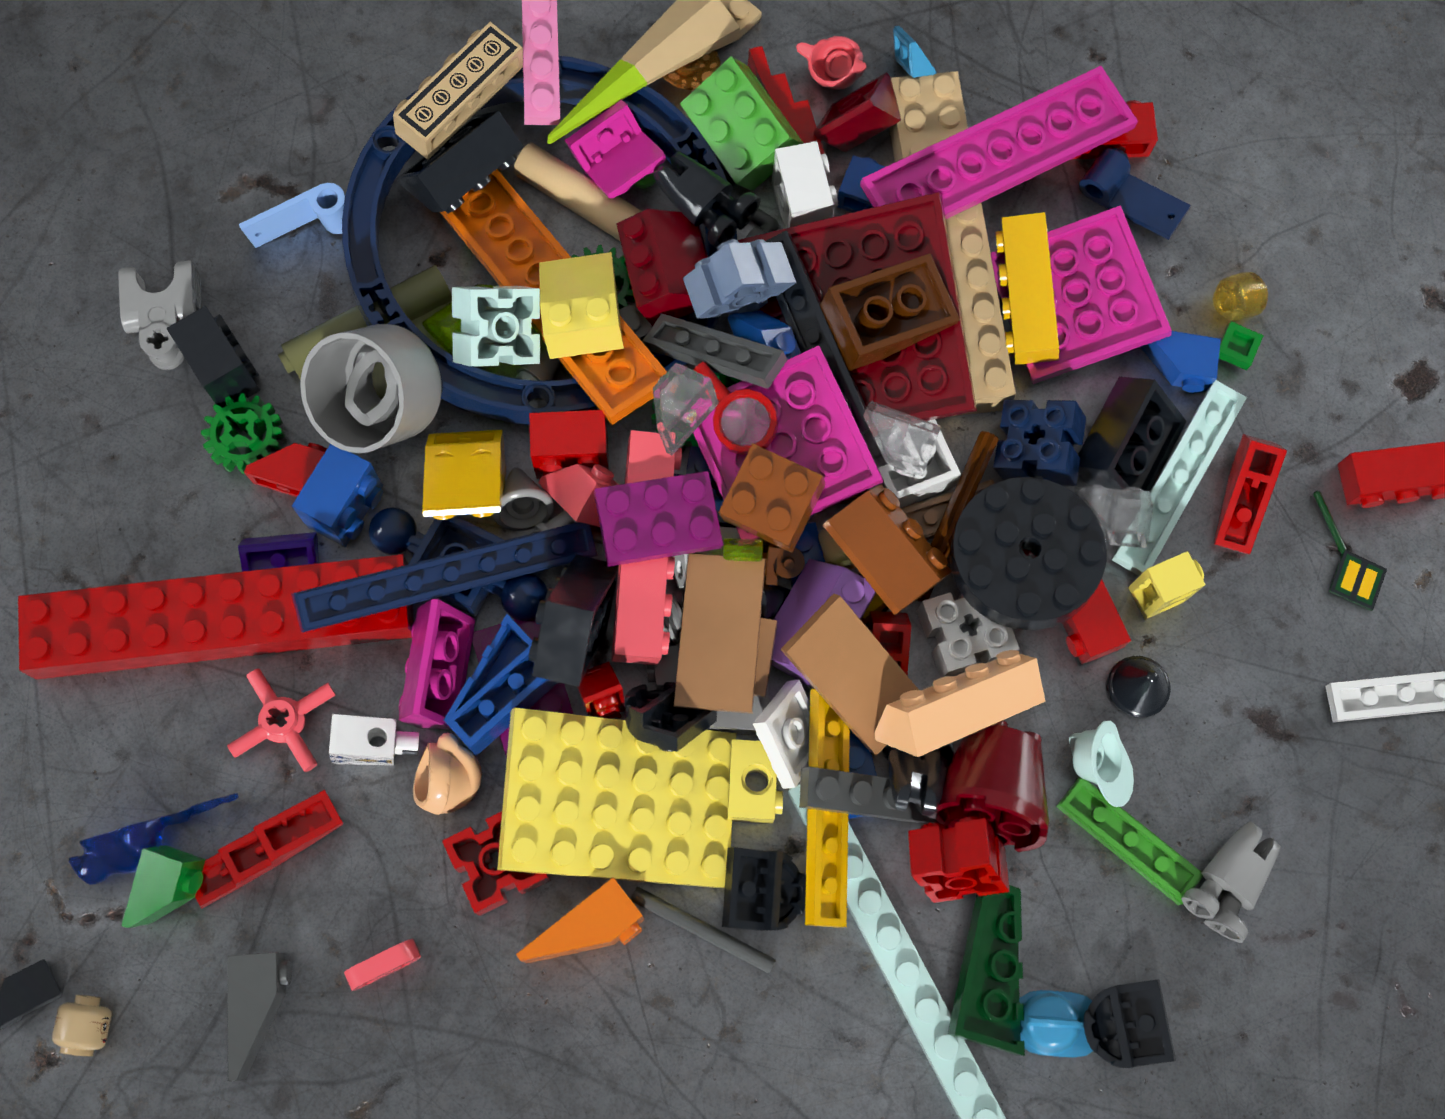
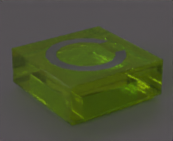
(743, 549)

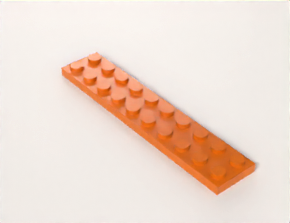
(510, 246)

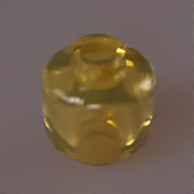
(1240, 296)

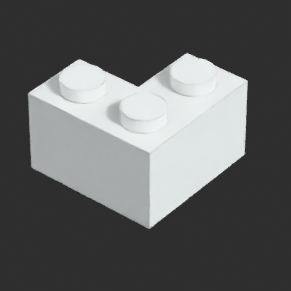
(938, 477)

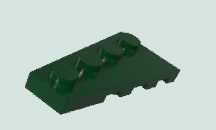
(987, 991)

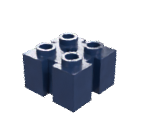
(1040, 441)

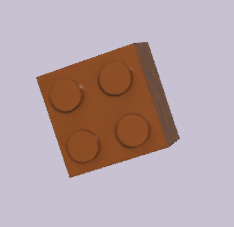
(772, 498)

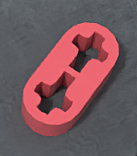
(382, 964)

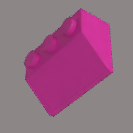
(435, 664)

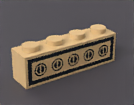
(457, 90)

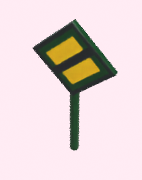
(1355, 576)

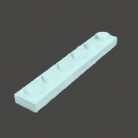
(1184, 472)

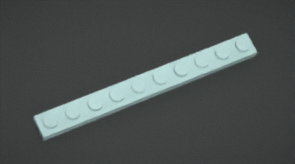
(912, 985)

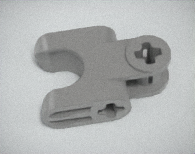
(154, 312)

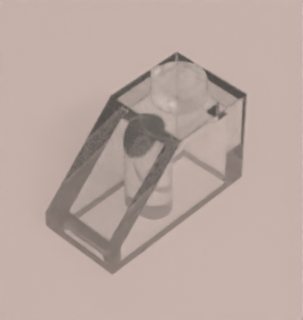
(681, 404)
(902, 438)

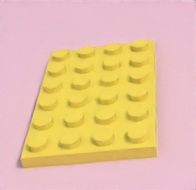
(610, 806)

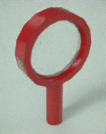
(741, 416)

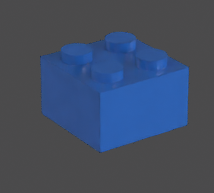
(339, 495)

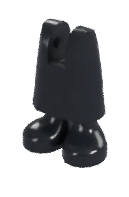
(700, 192)
(918, 779)

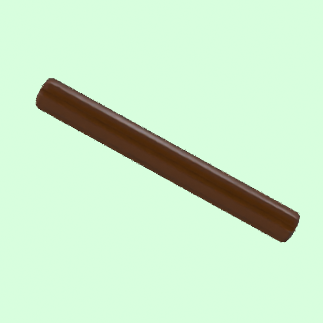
(963, 493)

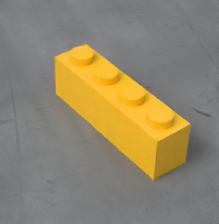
(1029, 289)

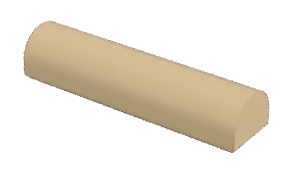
(572, 189)

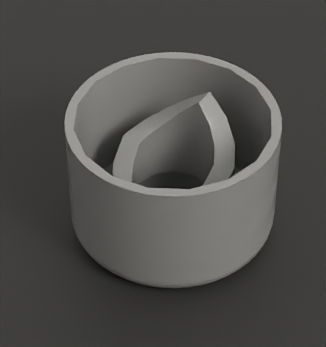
(341, 392)

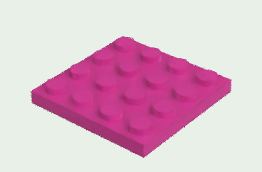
(1099, 294)
(811, 431)

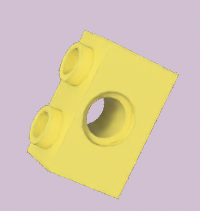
(744, 803)

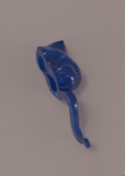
(121, 849)

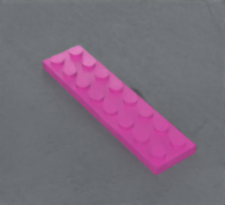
(1008, 146)

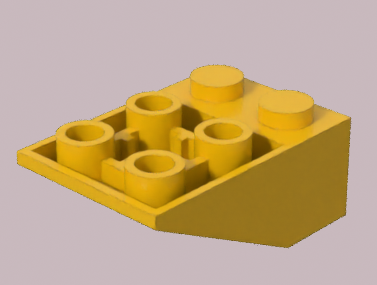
(464, 474)

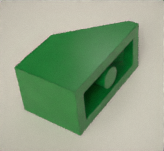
(162, 884)

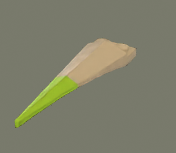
(675, 39)

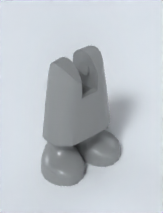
(1241, 877)

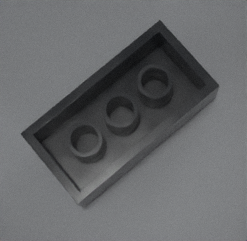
(573, 620)

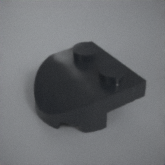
(656, 721)
(762, 890)
(1130, 1025)

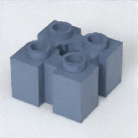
(738, 278)

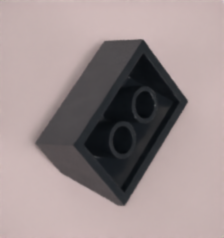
(463, 163)
(1131, 436)

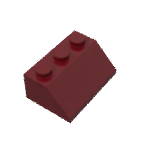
(658, 253)

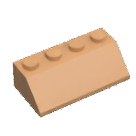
(961, 704)

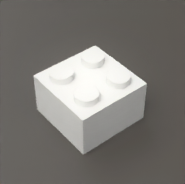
(802, 185)

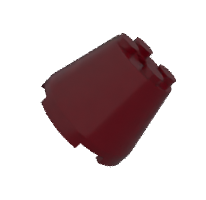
(999, 779)

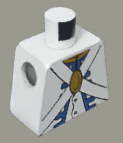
(352, 737)

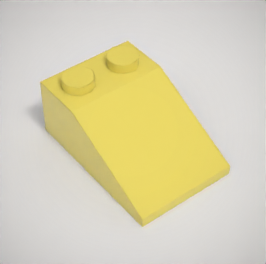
(579, 306)

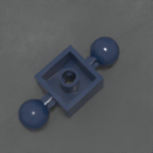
(396, 532)

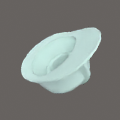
(1103, 761)

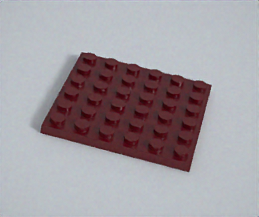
(929, 376)

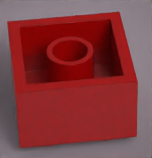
(567, 440)

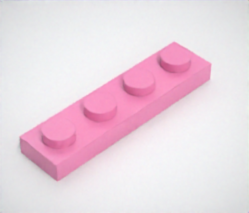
(540, 62)

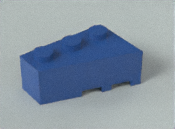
(497, 686)

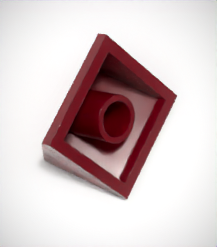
(860, 115)

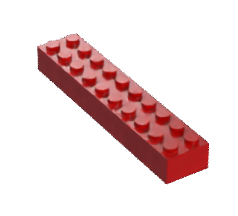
(192, 620)

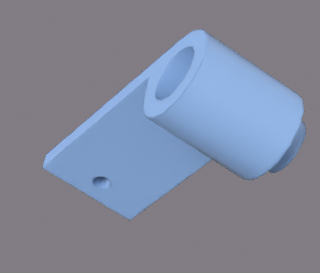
(320, 202)

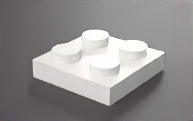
(785, 732)

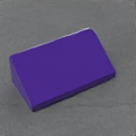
(278, 551)

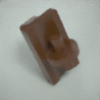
(781, 562)

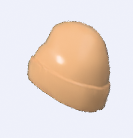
(446, 776)

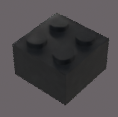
(215, 356)

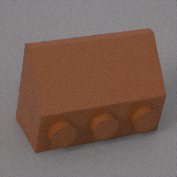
(888, 548)

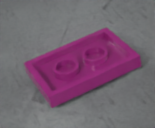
(658, 518)

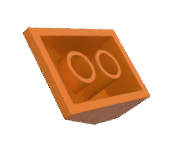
(592, 924)

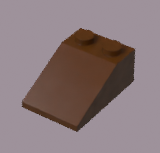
(888, 311)

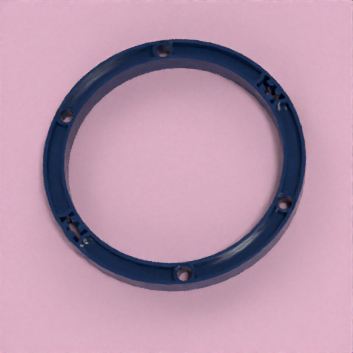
(365, 199)

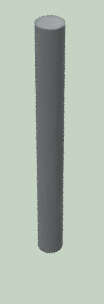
(703, 929)

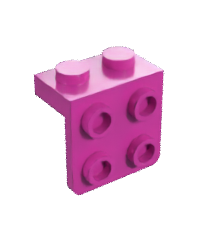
(615, 150)

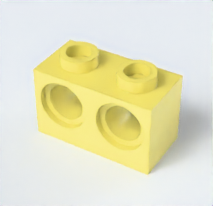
(1167, 585)

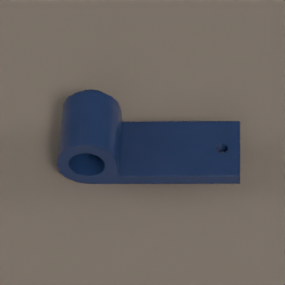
(1112, 185)

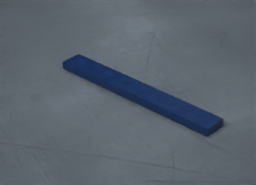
(441, 576)

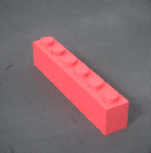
(642, 584)

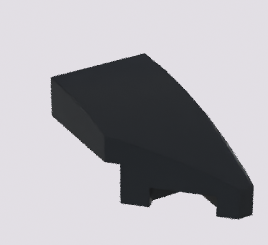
(26, 992)

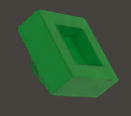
(1239, 345)

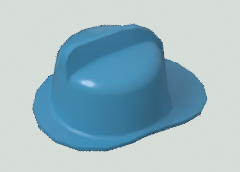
(1055, 1023)

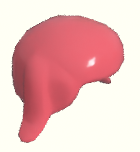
(834, 61)

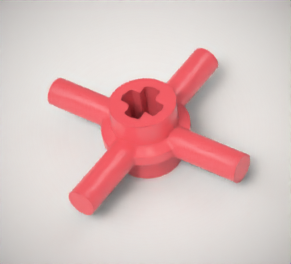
(295, 720)

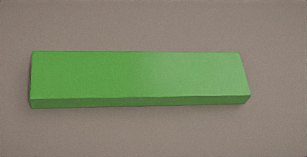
(1129, 840)

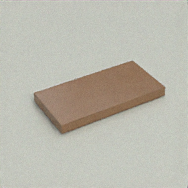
(720, 634)
(848, 668)

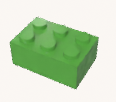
(740, 122)

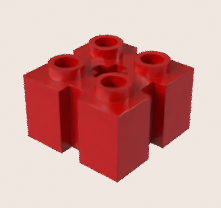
(958, 860)
(486, 886)

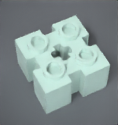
(511, 340)

